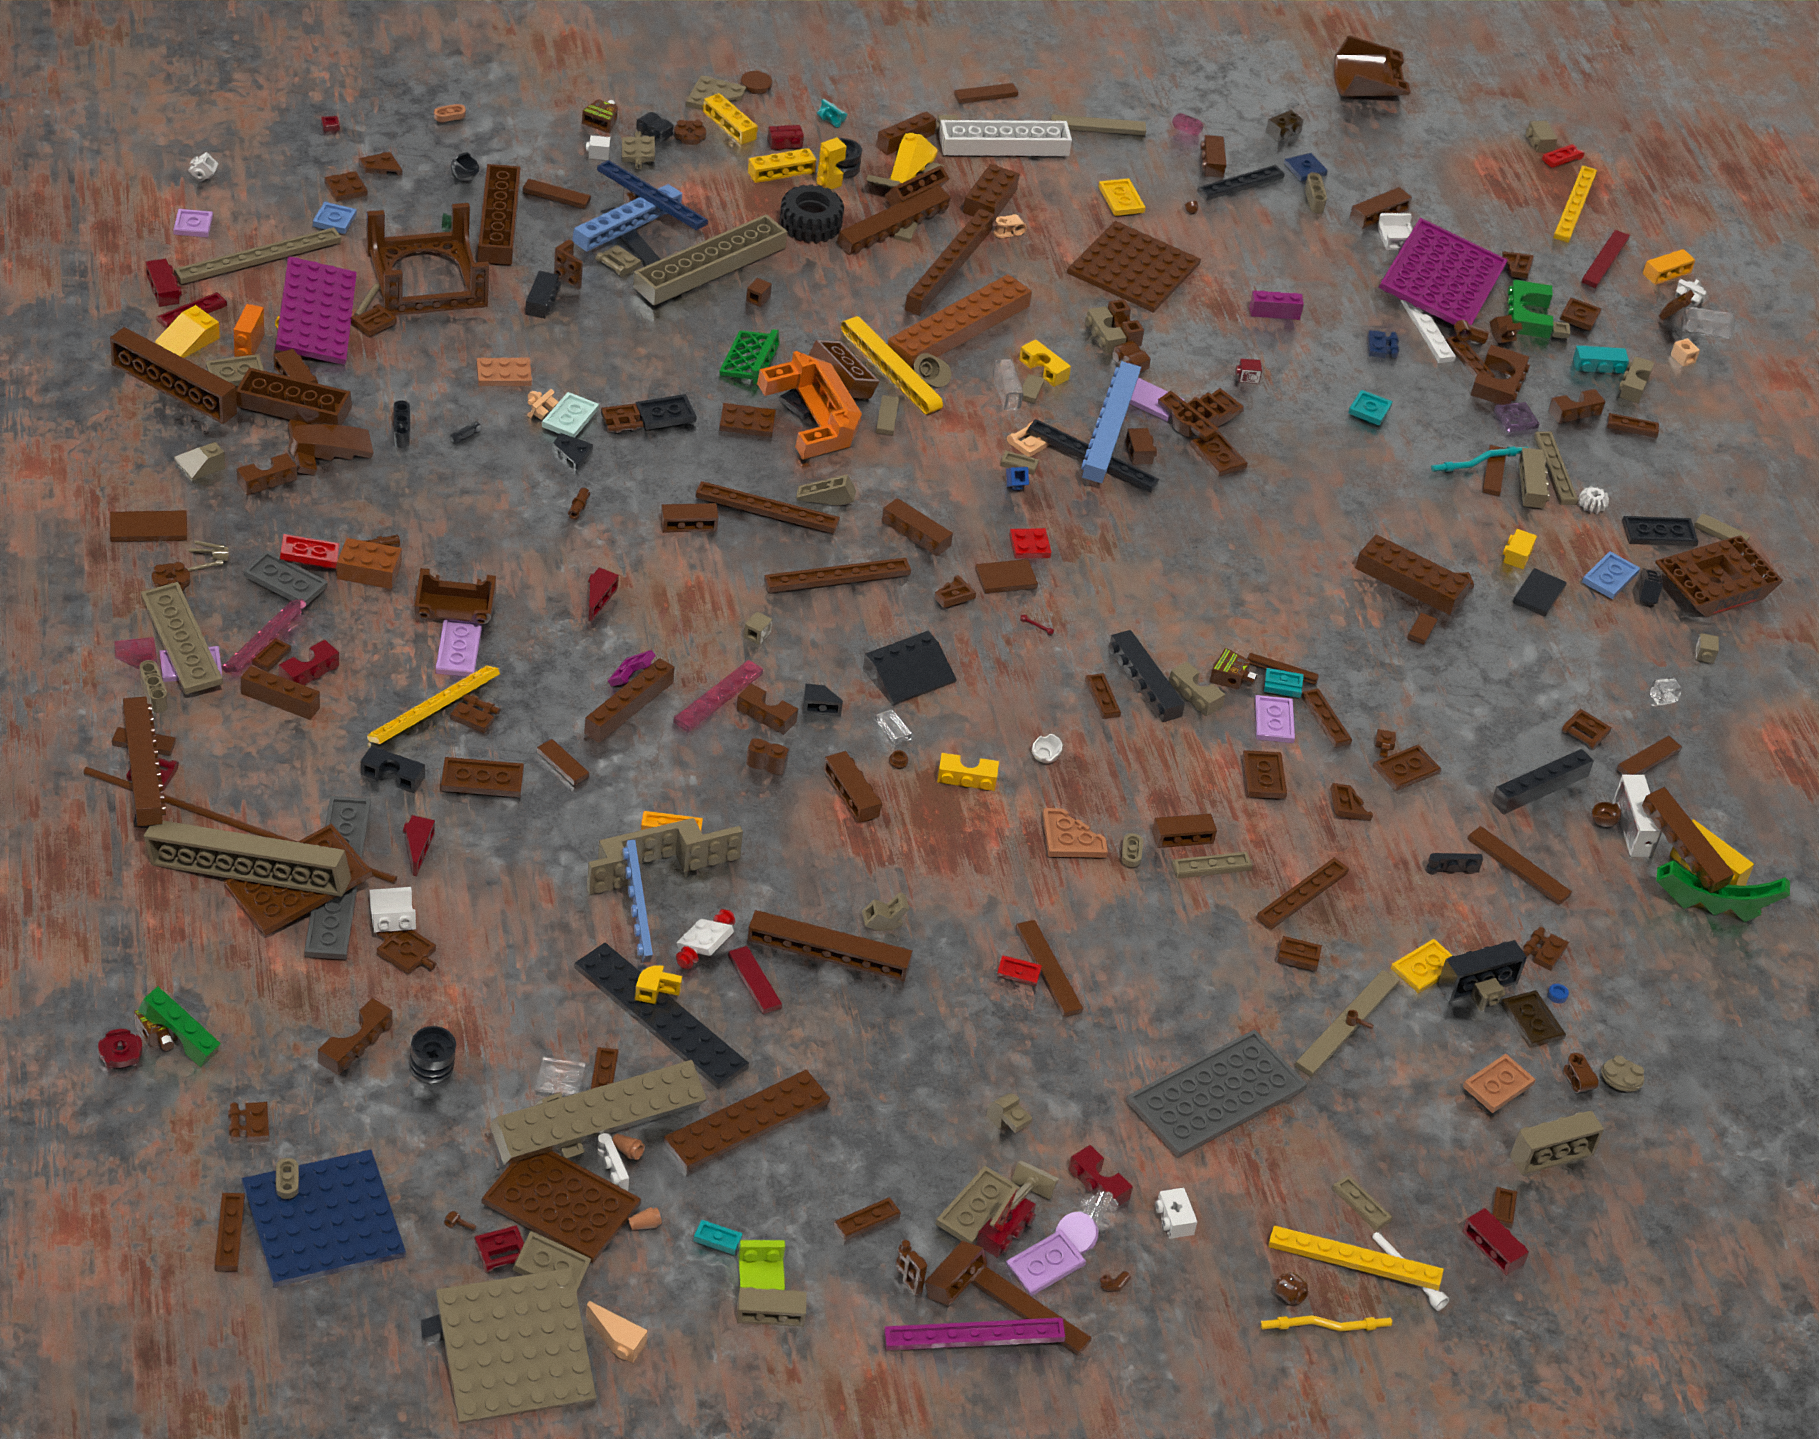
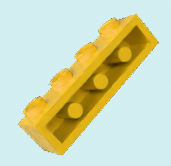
(730, 119)
(781, 165)

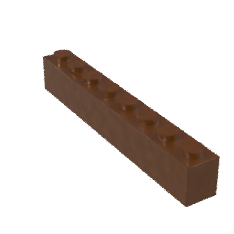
(892, 219)
(829, 945)

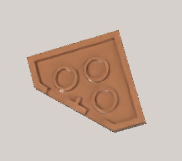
(1071, 837)

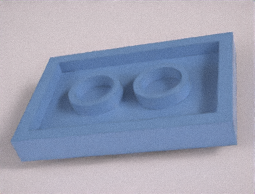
(1610, 575)

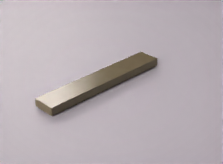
(1102, 124)
(1556, 468)

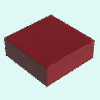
(330, 123)

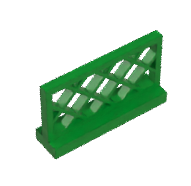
(762, 357)

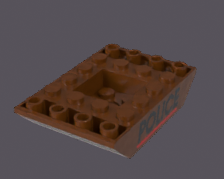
(1721, 575)

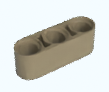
(1315, 193)
(153, 686)

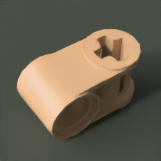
(1010, 226)

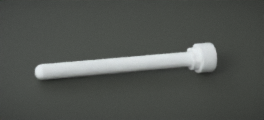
(1438, 1299)

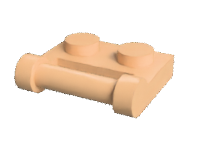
(1028, 446)

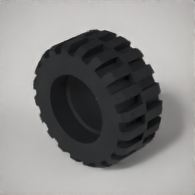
(811, 213)

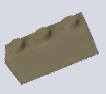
(771, 1307)

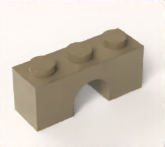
(1099, 322)
(1635, 379)
(1205, 699)

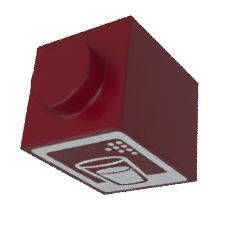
(1249, 371)

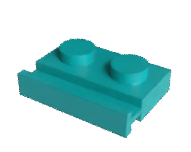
(1283, 683)

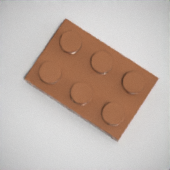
(504, 372)
(1499, 1083)

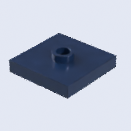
(1305, 164)

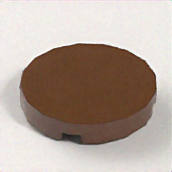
(756, 82)

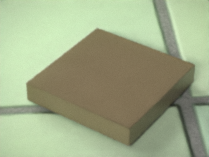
(882, 182)

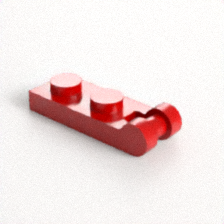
(1562, 155)

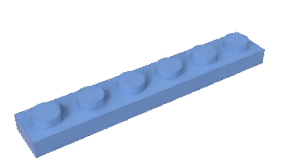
(638, 908)

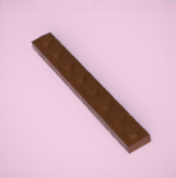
(767, 507)
(837, 575)

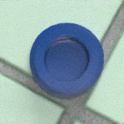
(1558, 993)

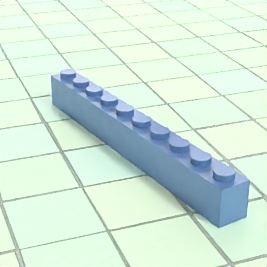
(1110, 422)

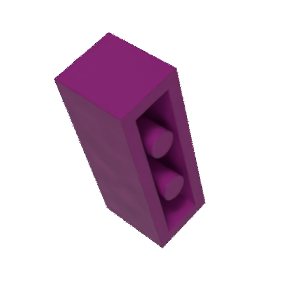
(1276, 305)

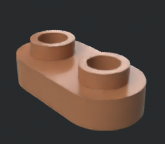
(449, 113)

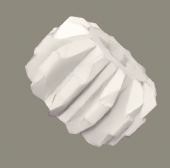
(1593, 500)

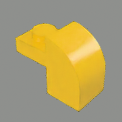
(654, 980)

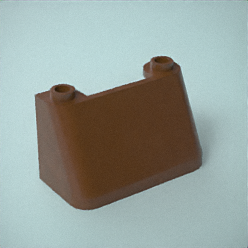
(455, 599)

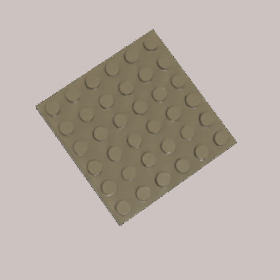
(515, 1345)

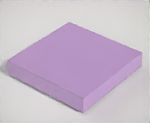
(193, 223)

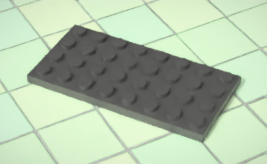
(1216, 1093)

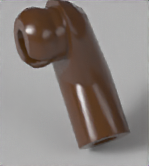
(1117, 1284)

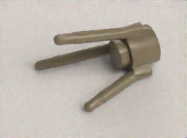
(218, 553)

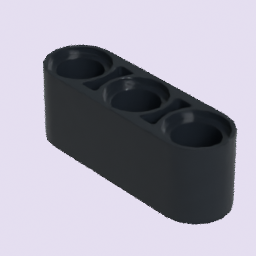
(401, 423)

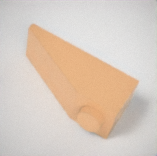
(619, 1334)

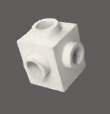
(203, 167)

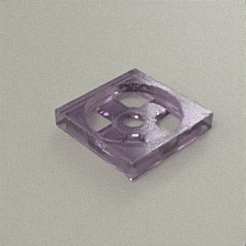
(1520, 409)

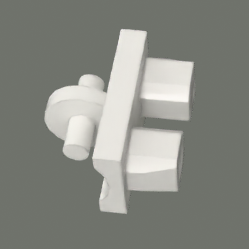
(1684, 286)

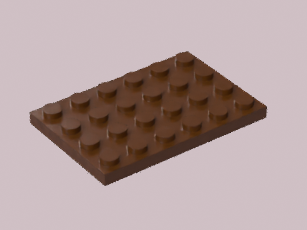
(277, 905)
(562, 1202)

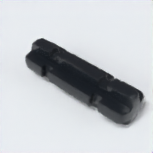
(465, 432)

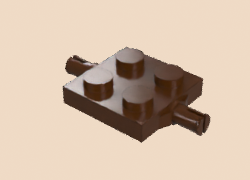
(406, 949)

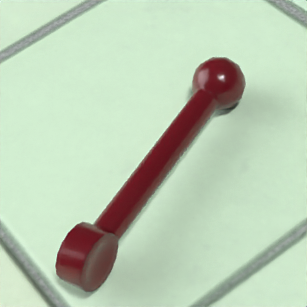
(1024, 618)

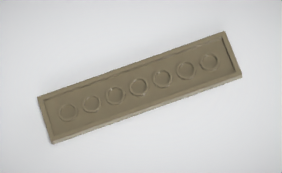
(181, 638)

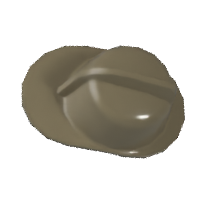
(932, 370)

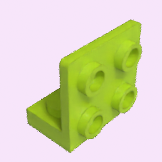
(762, 1264)

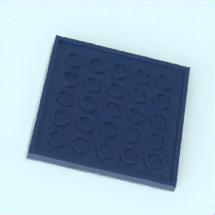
(330, 1226)

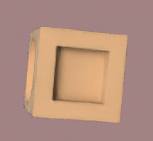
(1685, 352)

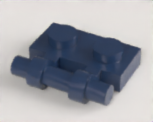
(1377, 344)

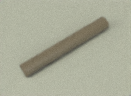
(368, 299)

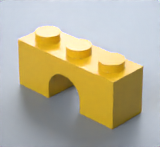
(830, 154)
(1036, 354)
(980, 777)

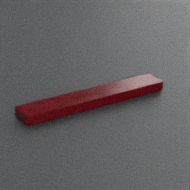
(1605, 258)

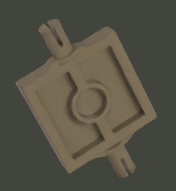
(638, 149)

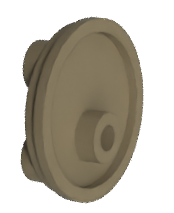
(1623, 1074)

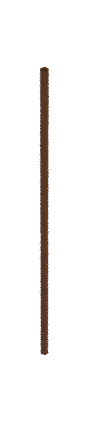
(215, 816)

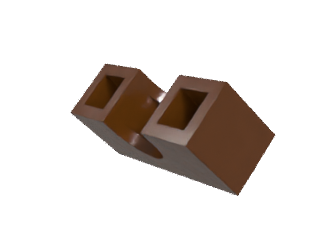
(1121, 318)
(1566, 410)
(256, 480)
(778, 717)

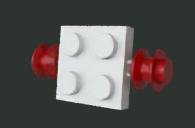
(704, 938)

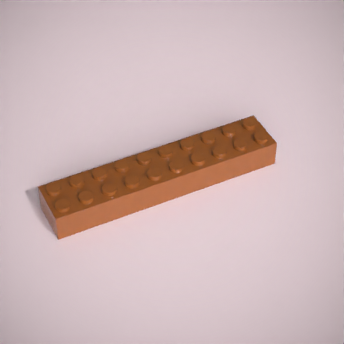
(962, 320)

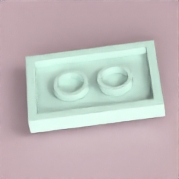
(570, 415)

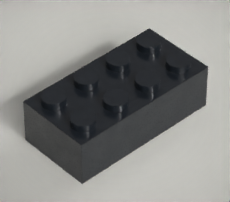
(1462, 971)

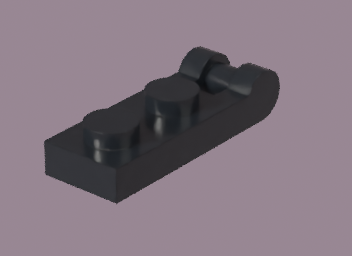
(1454, 863)

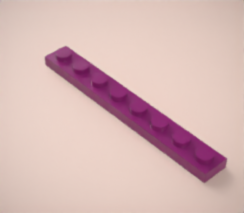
(974, 1334)

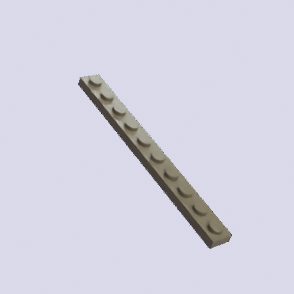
(257, 255)

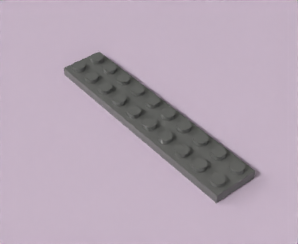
(332, 921)

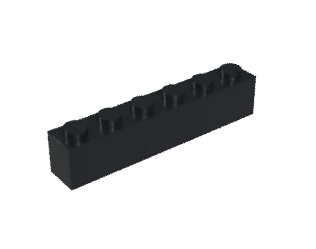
(1146, 676)
(1542, 781)

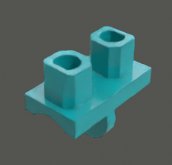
(831, 113)

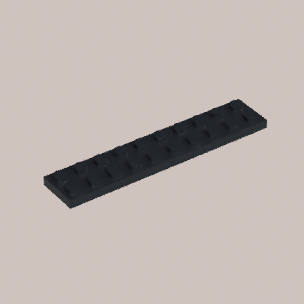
(664, 1019)

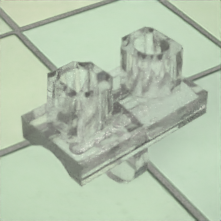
(1098, 1205)

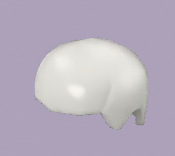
(1047, 748)

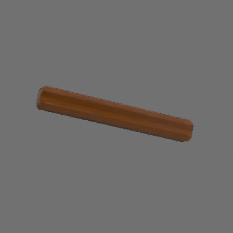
(1265, 662)

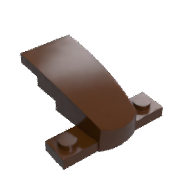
(1202, 414)
(325, 443)

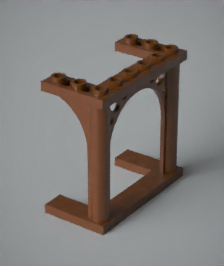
(457, 240)

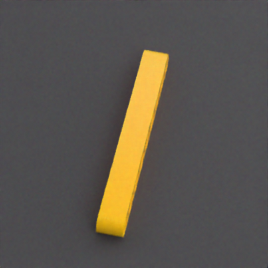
(891, 365)

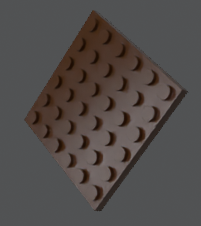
(1134, 266)

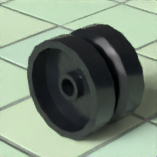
(852, 162)

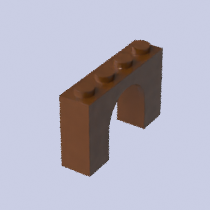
(1501, 390)

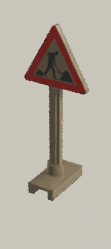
(1031, 1180)

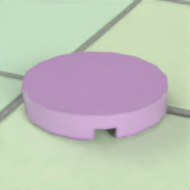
(1079, 1230)

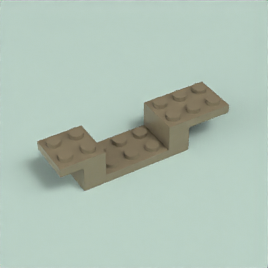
(677, 838)

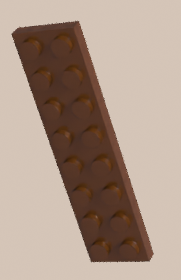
(746, 1120)

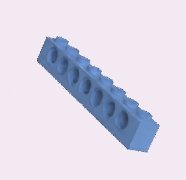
(620, 220)

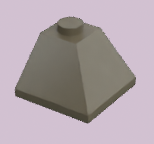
(202, 461)

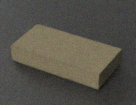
(1032, 388)
(1016, 460)

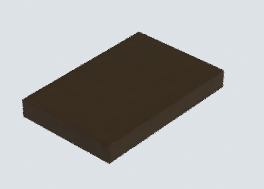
(1532, 1019)

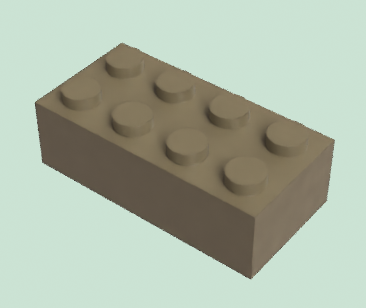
(1556, 1142)

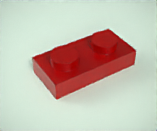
(1019, 970)

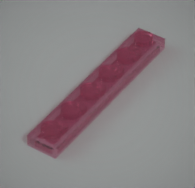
(260, 640)
(718, 696)

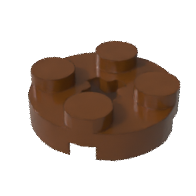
(696, 130)
(170, 570)

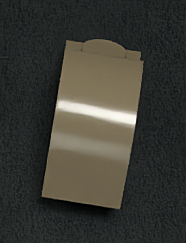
(886, 916)
(1008, 1112)

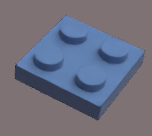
(334, 216)

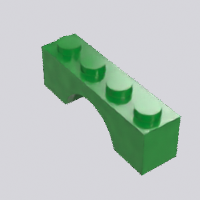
(163, 1010)

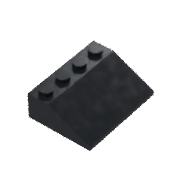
(909, 668)

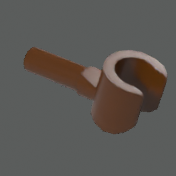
(1352, 1019)
(454, 1218)

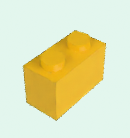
(1519, 548)

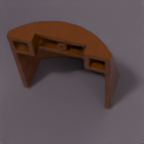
(1369, 69)

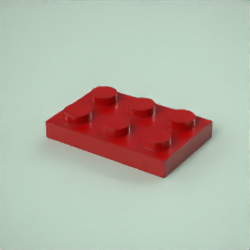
(309, 551)

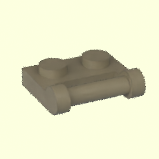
(619, 260)

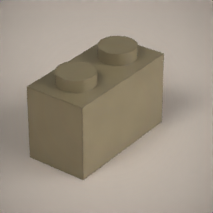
(1541, 136)

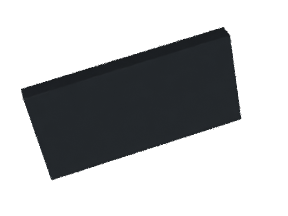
(1660, 531)

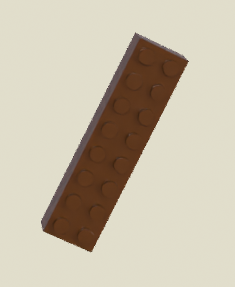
(499, 214)
(173, 375)

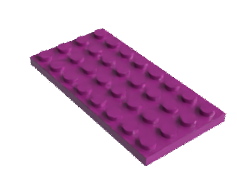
(316, 310)

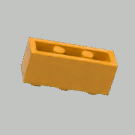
(1669, 266)

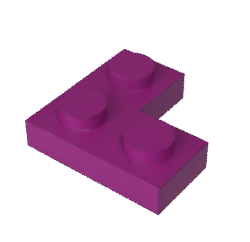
(629, 666)

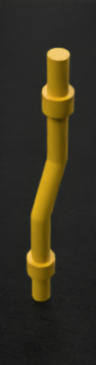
(1284, 1323)

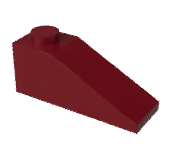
(602, 587)
(419, 836)

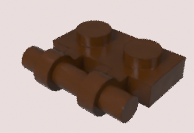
(621, 413)
(472, 717)
(1551, 948)
(256, 1122)
(912, 1267)

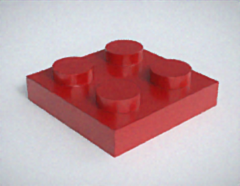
(1030, 543)

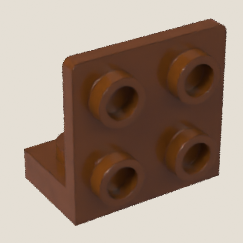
(567, 265)

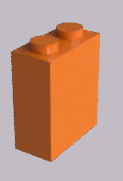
(249, 331)

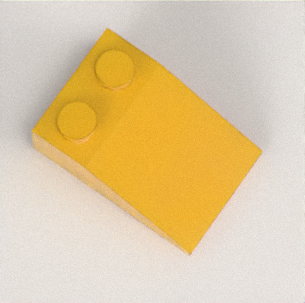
(190, 332)

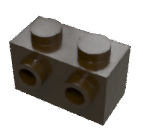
(1284, 125)

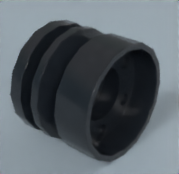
(432, 1054)

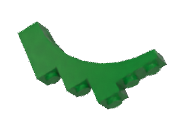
(1743, 900)

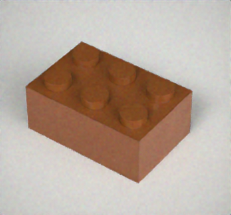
(369, 563)

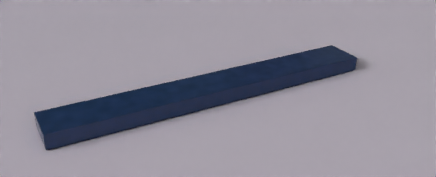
(652, 195)

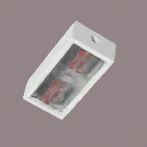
(1637, 826)

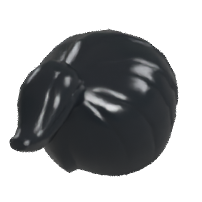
(464, 167)

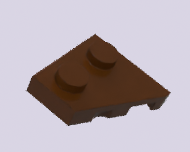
(380, 164)
(1518, 264)
(954, 593)
(1348, 803)

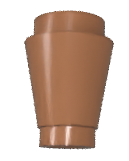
(629, 1146)
(646, 1219)

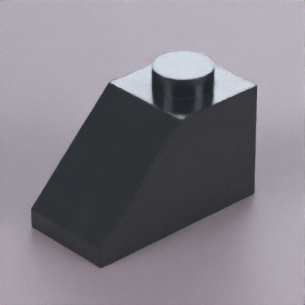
(821, 701)

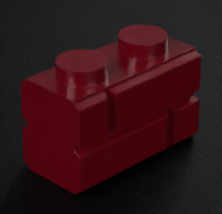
(785, 137)

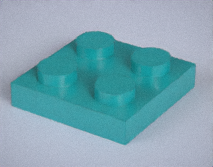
(1370, 407)

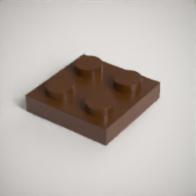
(345, 186)
(1580, 314)

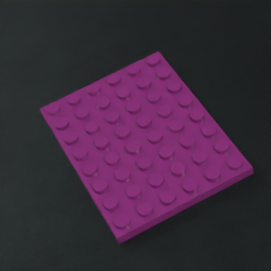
(1443, 273)

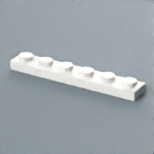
(1430, 333)

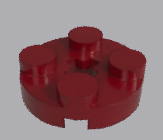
(120, 1058)

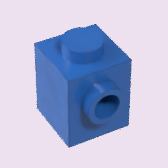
(1017, 477)

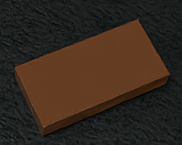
(1422, 628)
(271, 655)
(1504, 1206)

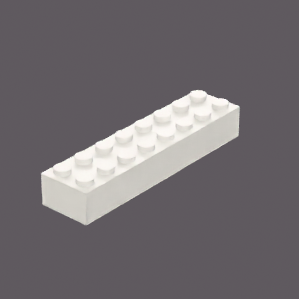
(1005, 138)

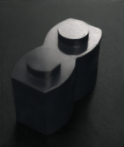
(654, 126)

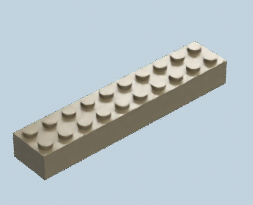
(709, 259)
(248, 857)
(597, 1112)

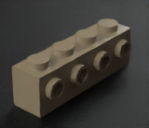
(1533, 478)

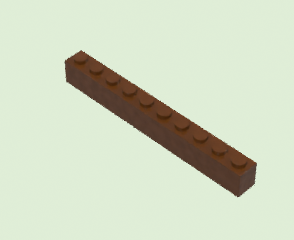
(949, 262)
(144, 761)

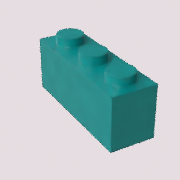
(1600, 359)

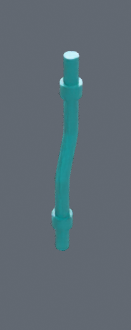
(1450, 466)

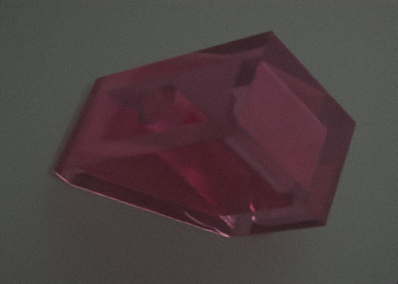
(135, 651)

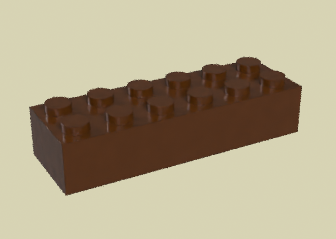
(293, 398)
(1412, 574)

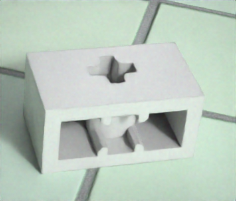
(1176, 1213)

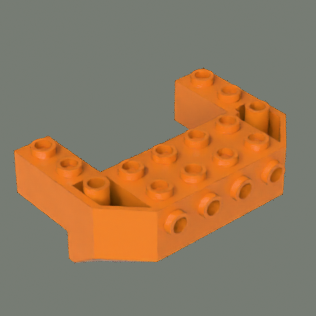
(824, 397)

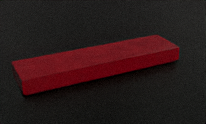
(207, 304)
(755, 979)

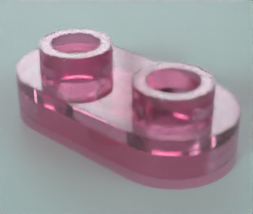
(1188, 124)

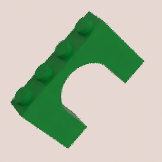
(1530, 294)

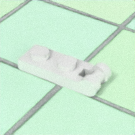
(612, 1161)

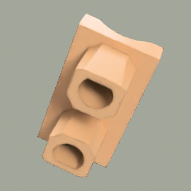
(538, 403)

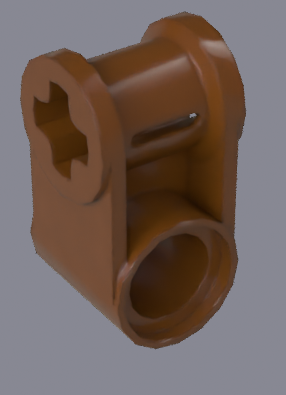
(1580, 1073)

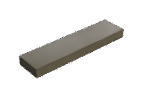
(1211, 865)

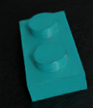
(718, 1237)

